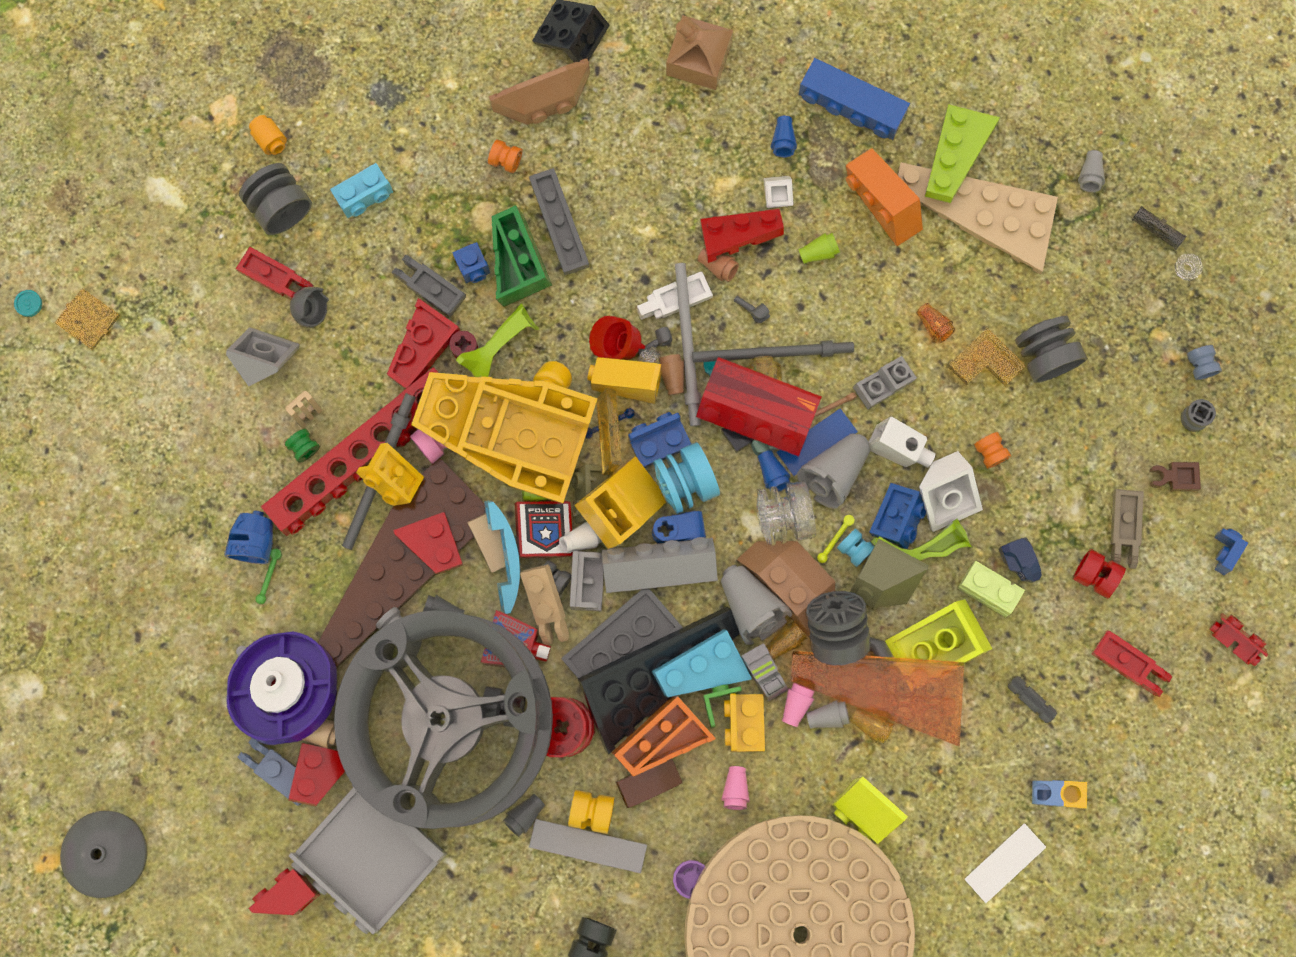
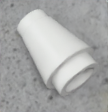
(579, 539)

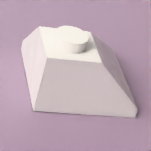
(949, 491)

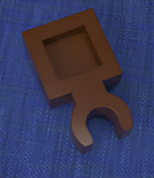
(1181, 476)

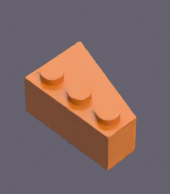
(885, 196)

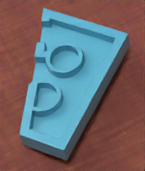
(703, 667)

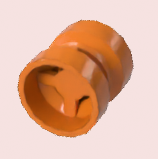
(505, 156)
(992, 450)

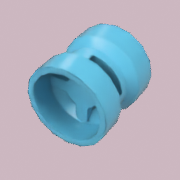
(855, 547)

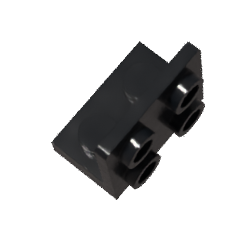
(572, 28)

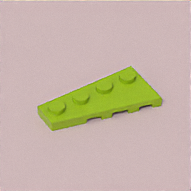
(958, 147)

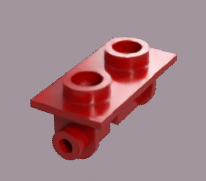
(1230, 631)

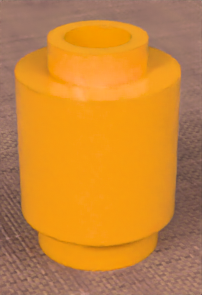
(267, 135)

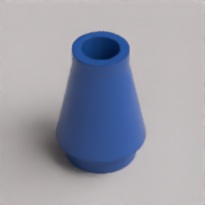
(784, 139)
(773, 471)

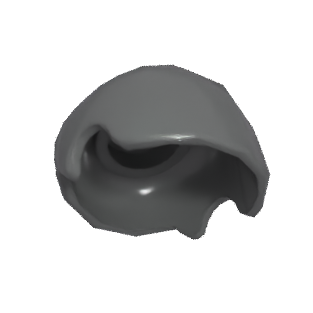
(309, 306)

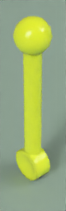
(847, 521)

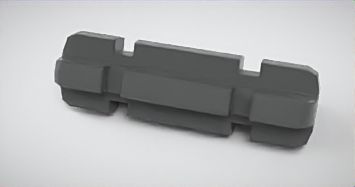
(1032, 699)

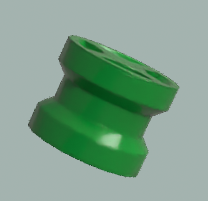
(302, 445)

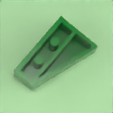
(517, 258)

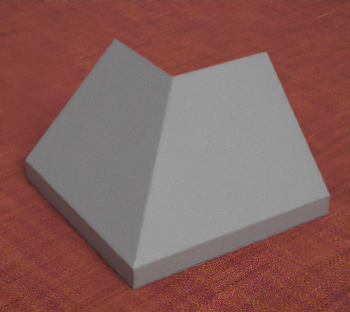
(259, 354)

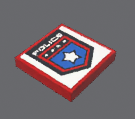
(540, 528)

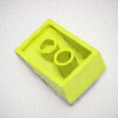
(943, 636)
(868, 810)

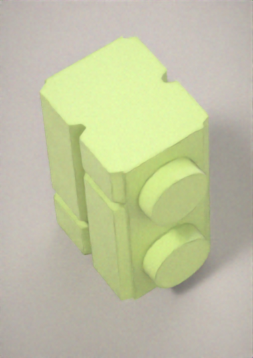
(991, 589)

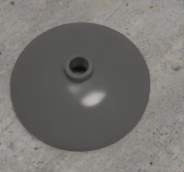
(122, 854)

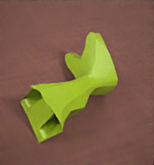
(480, 360)
(941, 545)

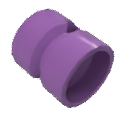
(687, 876)

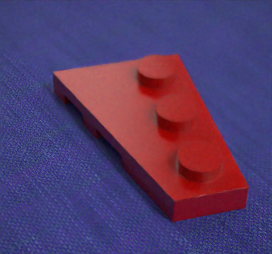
(733, 231)

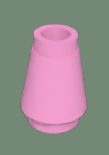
(797, 703)
(736, 789)

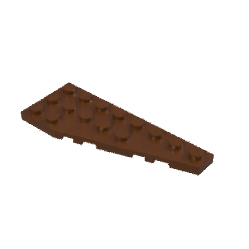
(390, 568)

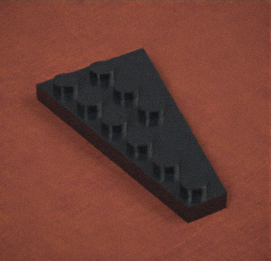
(627, 689)

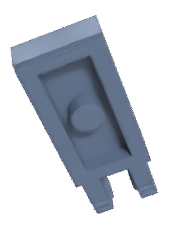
(272, 769)

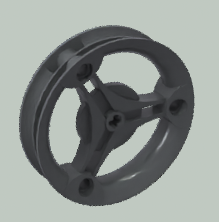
(423, 726)

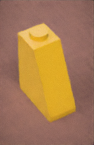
(628, 378)

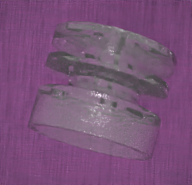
(786, 513)

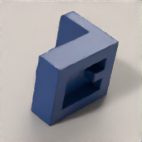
(471, 263)
(1229, 555)

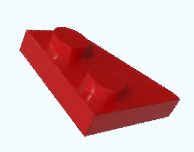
(432, 543)

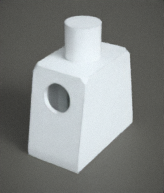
(900, 443)

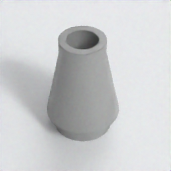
(1092, 174)
(829, 716)

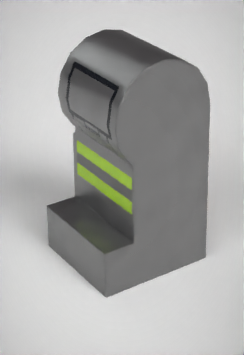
(764, 672)

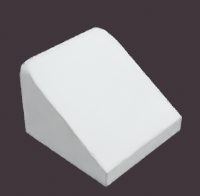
(778, 191)

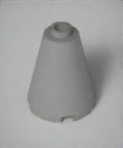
(835, 470)
(753, 605)

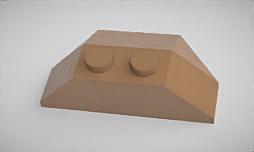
(543, 95)
(789, 575)

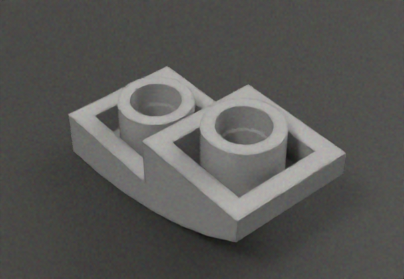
(884, 382)

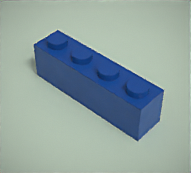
(853, 99)

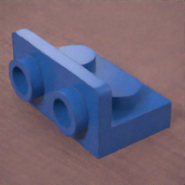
(658, 439)
(899, 516)

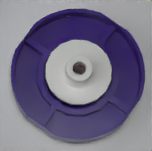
(281, 688)

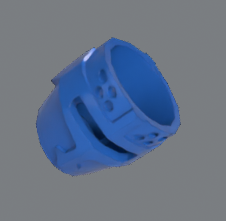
(250, 538)

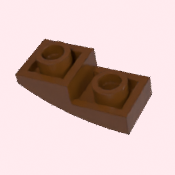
(649, 783)

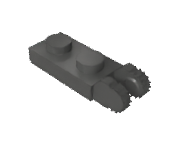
(431, 286)

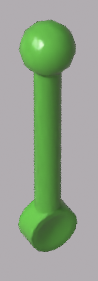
(275, 554)

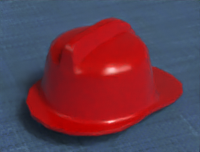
(615, 338)

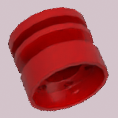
(580, 728)

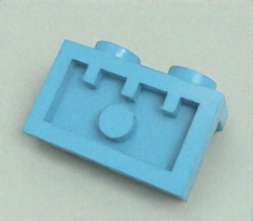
(362, 191)

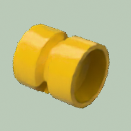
(591, 811)

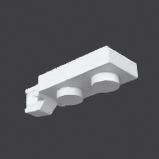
(664, 300)

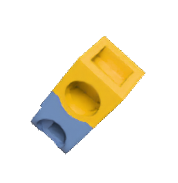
(1060, 793)

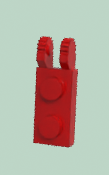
(270, 273)
(1129, 662)

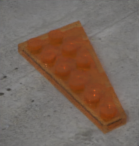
(906, 690)

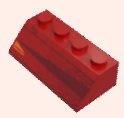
(758, 406)

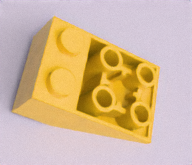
(621, 503)

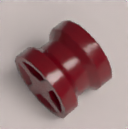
(457, 339)

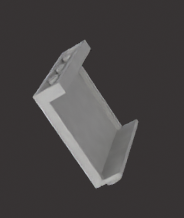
(366, 861)

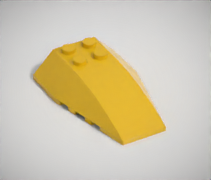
(509, 428)

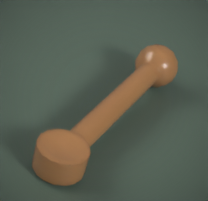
(848, 398)

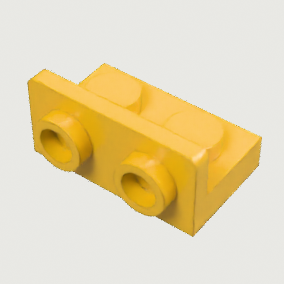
(391, 476)
(746, 722)

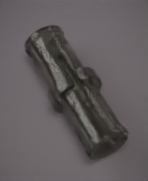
(1156, 225)

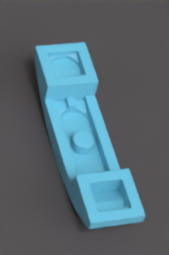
(506, 590)

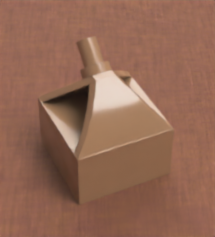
(699, 52)

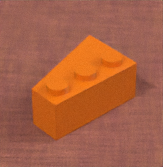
(662, 737)

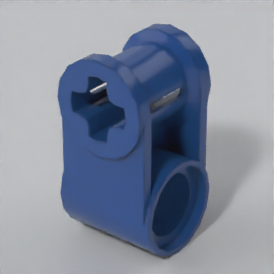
(682, 527)

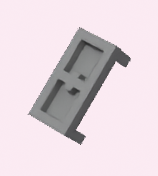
(586, 581)

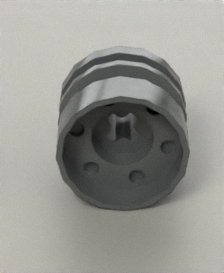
(275, 198)
(1049, 345)
(838, 627)

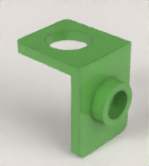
(719, 691)

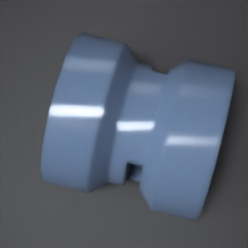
(1204, 362)

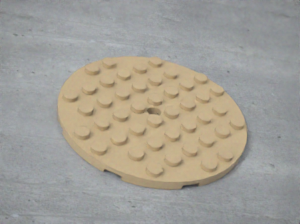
(795, 876)

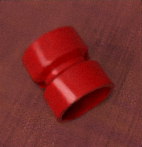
(1090, 568)

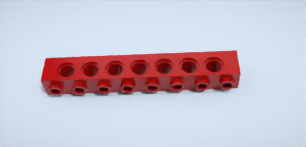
(344, 453)

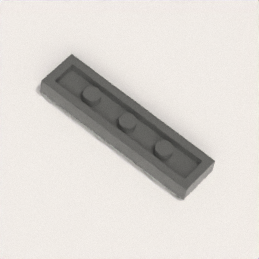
(559, 221)

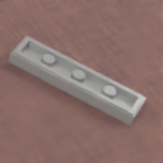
(588, 846)

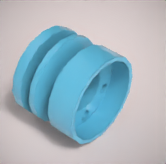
(686, 477)

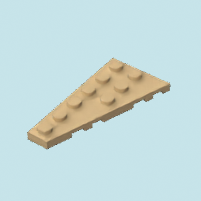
(994, 213)

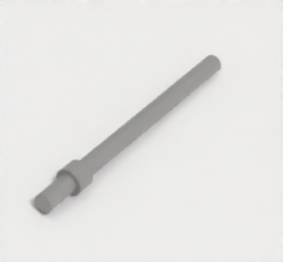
(692, 397)

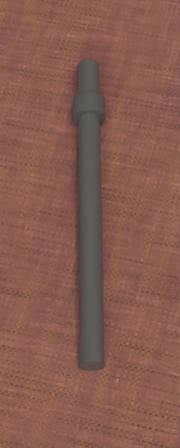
(824, 349)
(400, 421)

